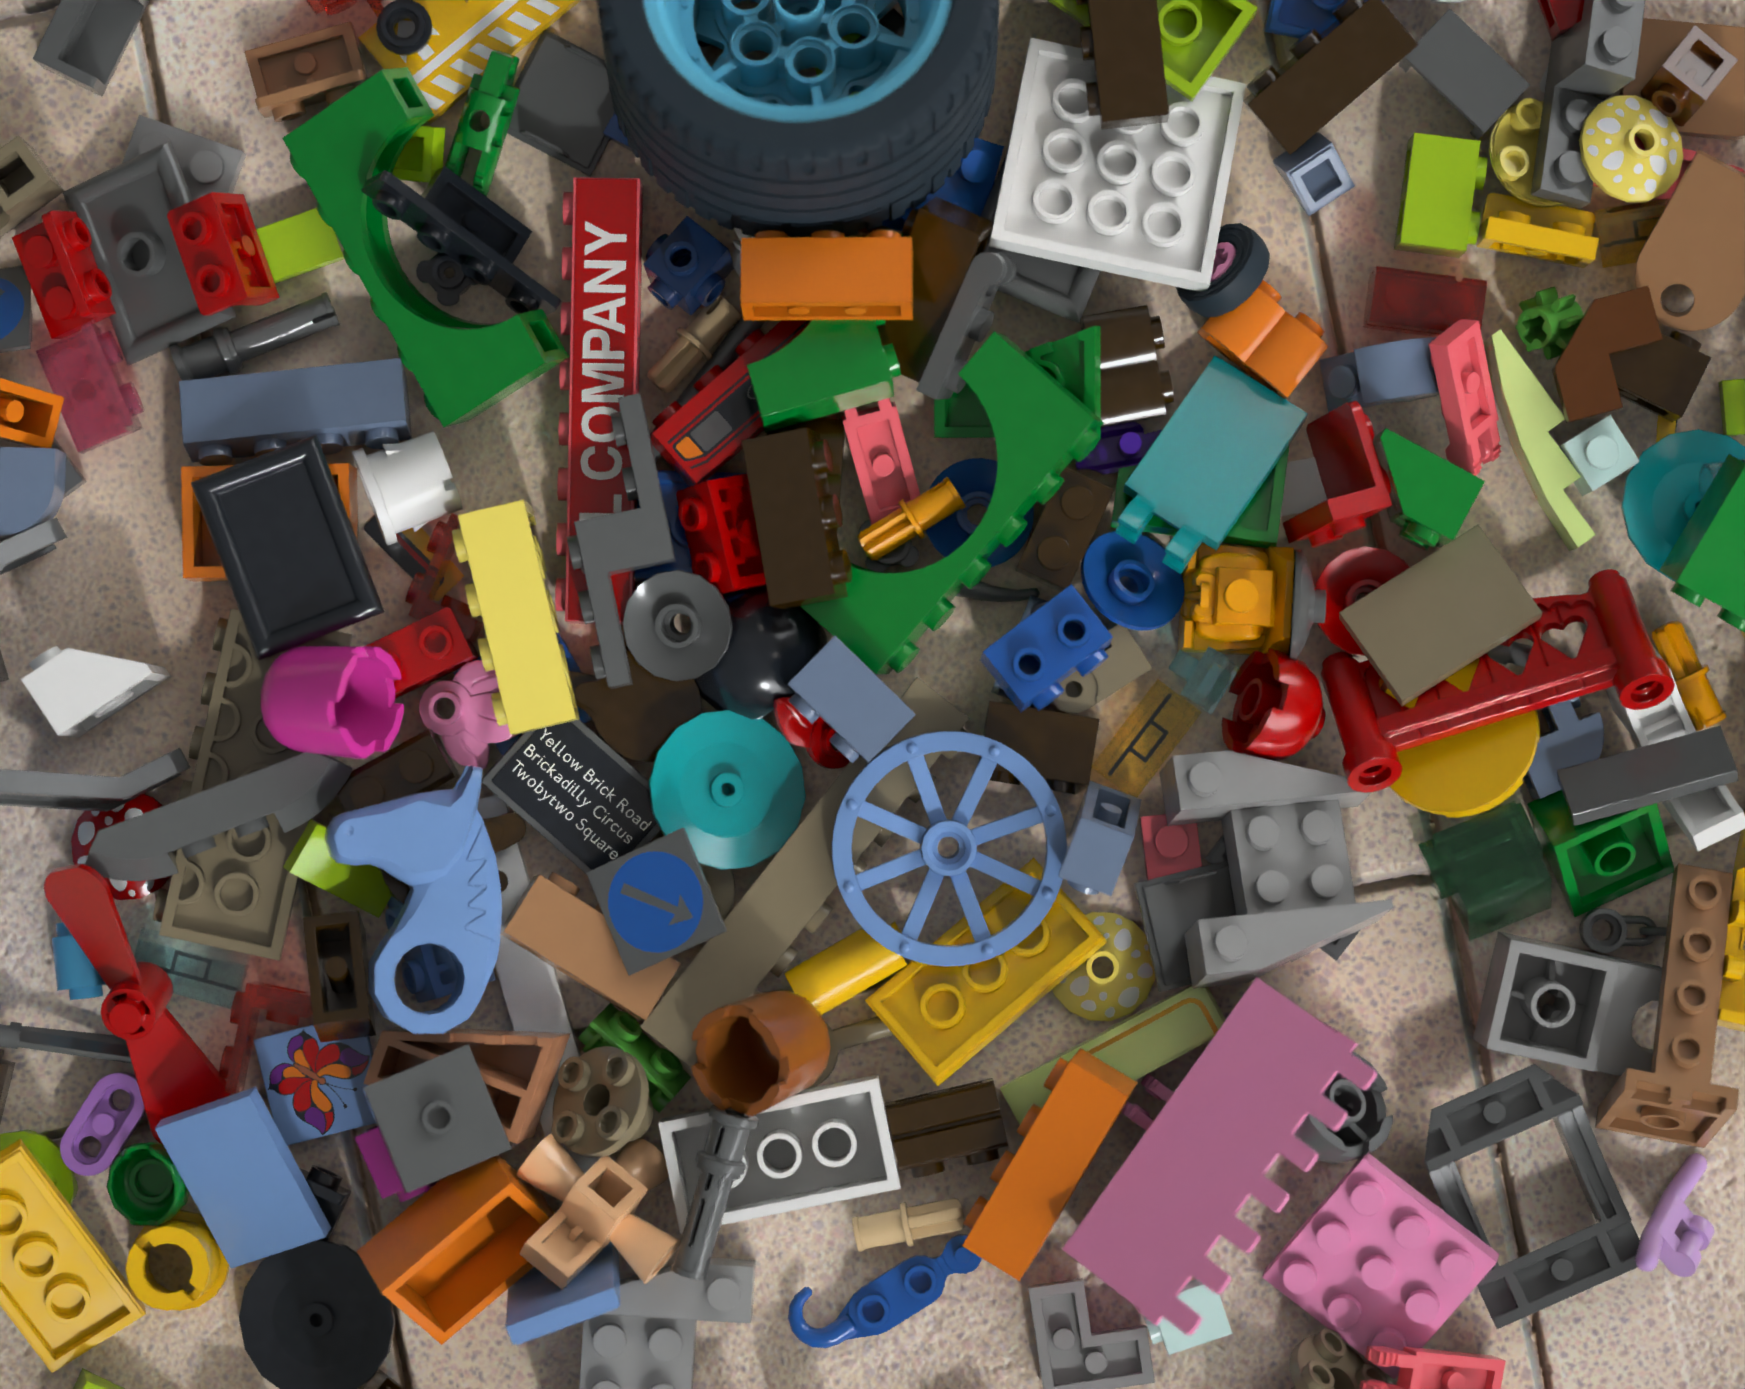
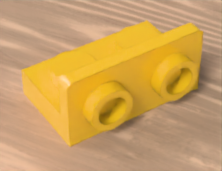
(1536, 232)

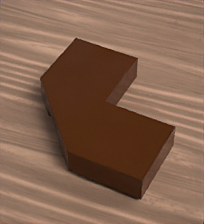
(1584, 367)

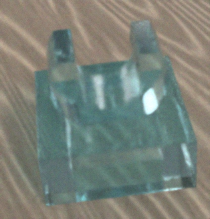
(1205, 678)

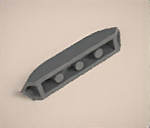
(146, 843)

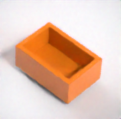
(457, 1246)

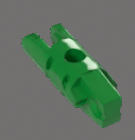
(496, 97)

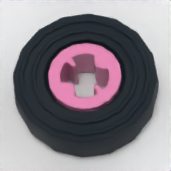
(1236, 273)

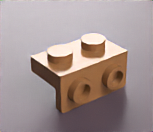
(305, 71)

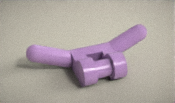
(1673, 1229)

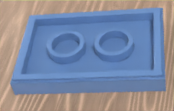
(243, 1177)
(541, 1307)

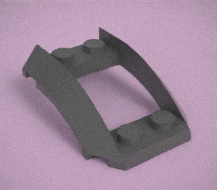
(1567, 1264)

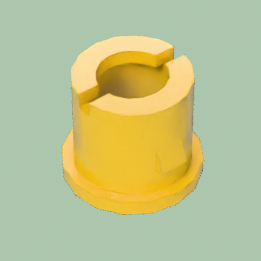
(208, 1263)

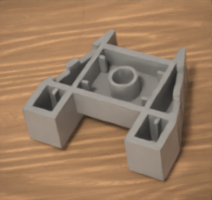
(1282, 861)
(654, 1329)

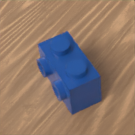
(1047, 650)

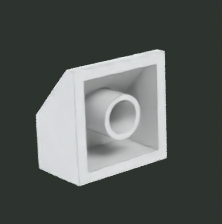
(86, 688)

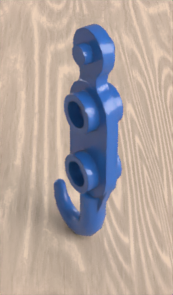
(886, 1298)

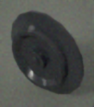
(316, 1318)

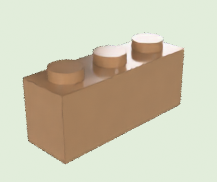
(580, 945)

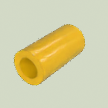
(843, 970)

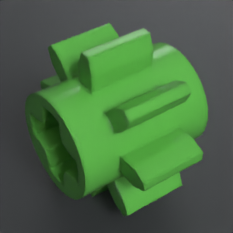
(1548, 321)

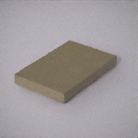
(1440, 615)

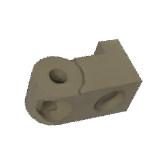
(1123, 666)

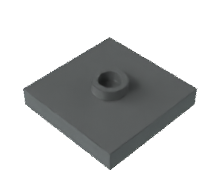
(436, 1118)

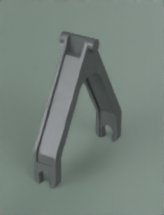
(64, 789)

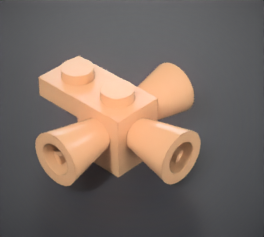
(596, 1210)

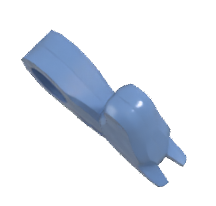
(454, 896)

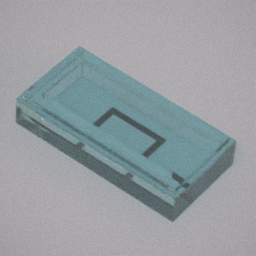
(195, 968)

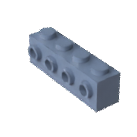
(276, 408)

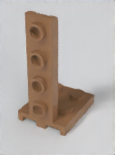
(1677, 1095)

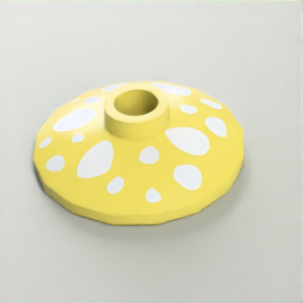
(1614, 158)
(1126, 985)

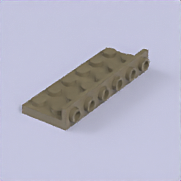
(239, 890)

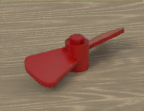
(165, 1059)

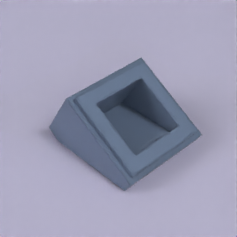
(1314, 173)

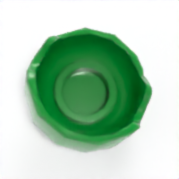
(146, 1185)

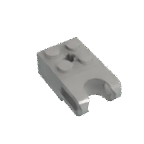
(1591, 1009)

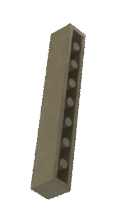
(791, 890)

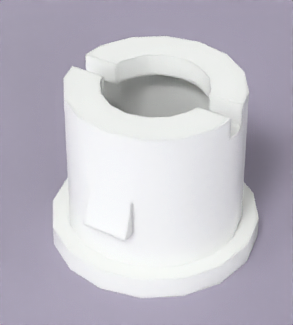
(407, 484)

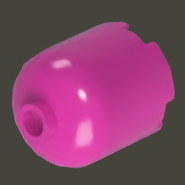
(332, 700)

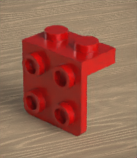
(1349, 474)

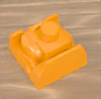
(1237, 600)

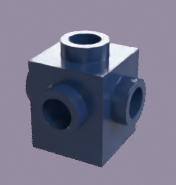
(687, 267)

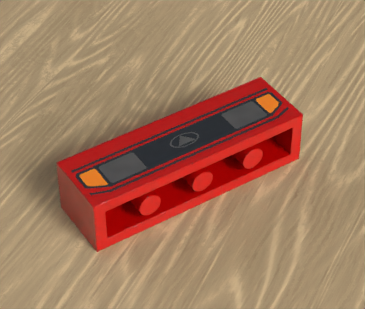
(724, 412)

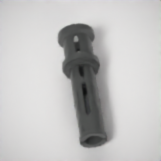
(229, 349)
(719, 1166)

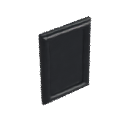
(287, 547)

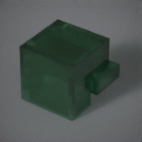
(1490, 869)

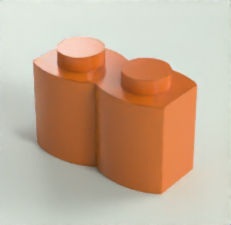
(1267, 340)

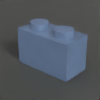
(849, 701)
(1100, 839)

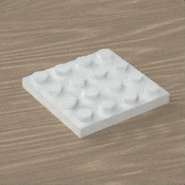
(1115, 197)

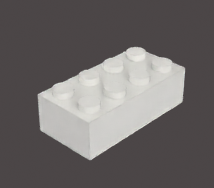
(803, 1154)

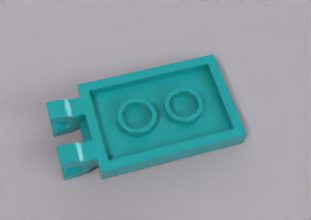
(1209, 461)

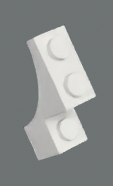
(1701, 815)

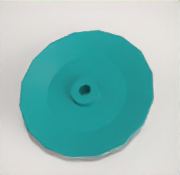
(1665, 489)
(729, 787)

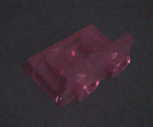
(95, 397)

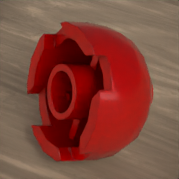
(1275, 707)

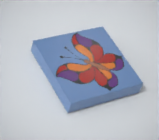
(314, 1084)

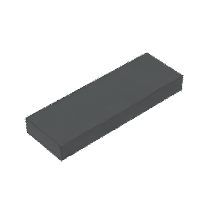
(1647, 775)

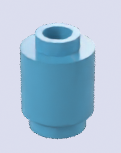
(73, 967)

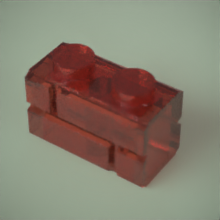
(1421, 301)

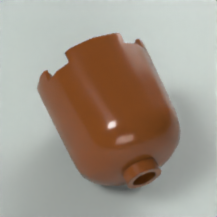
(760, 1051)

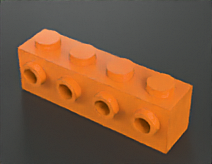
(1049, 1162)

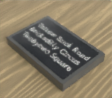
(575, 793)

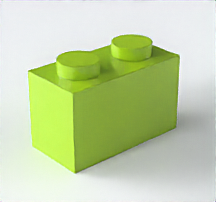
(1439, 195)

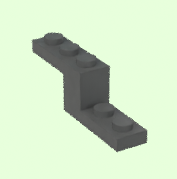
(1583, 70)
(621, 542)

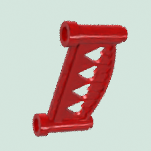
(1611, 654)

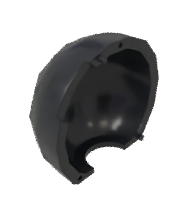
(762, 655)

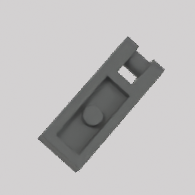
(966, 323)

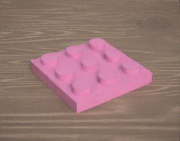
(1380, 1262)

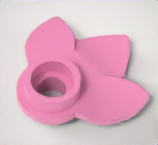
(473, 722)

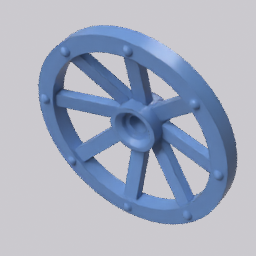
(984, 945)

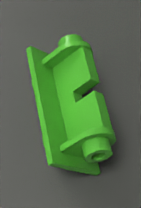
(623, 1031)

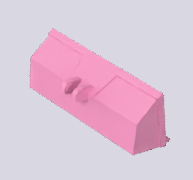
(1213, 1153)

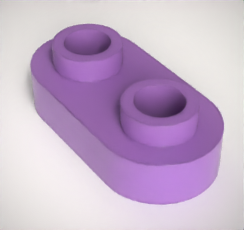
(103, 1121)

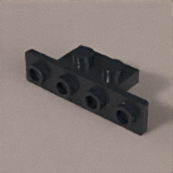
(469, 229)

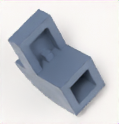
(1380, 374)
(29, 487)
(1565, 745)

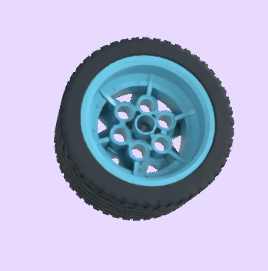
(790, 149)

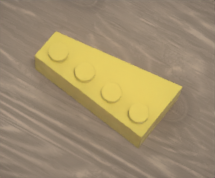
(516, 617)

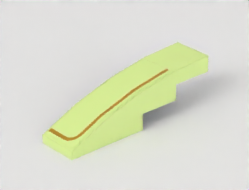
(1528, 418)
(1131, 1045)

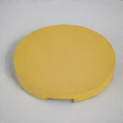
(1468, 769)

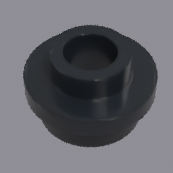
(398, 11)

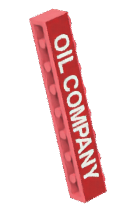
(601, 364)

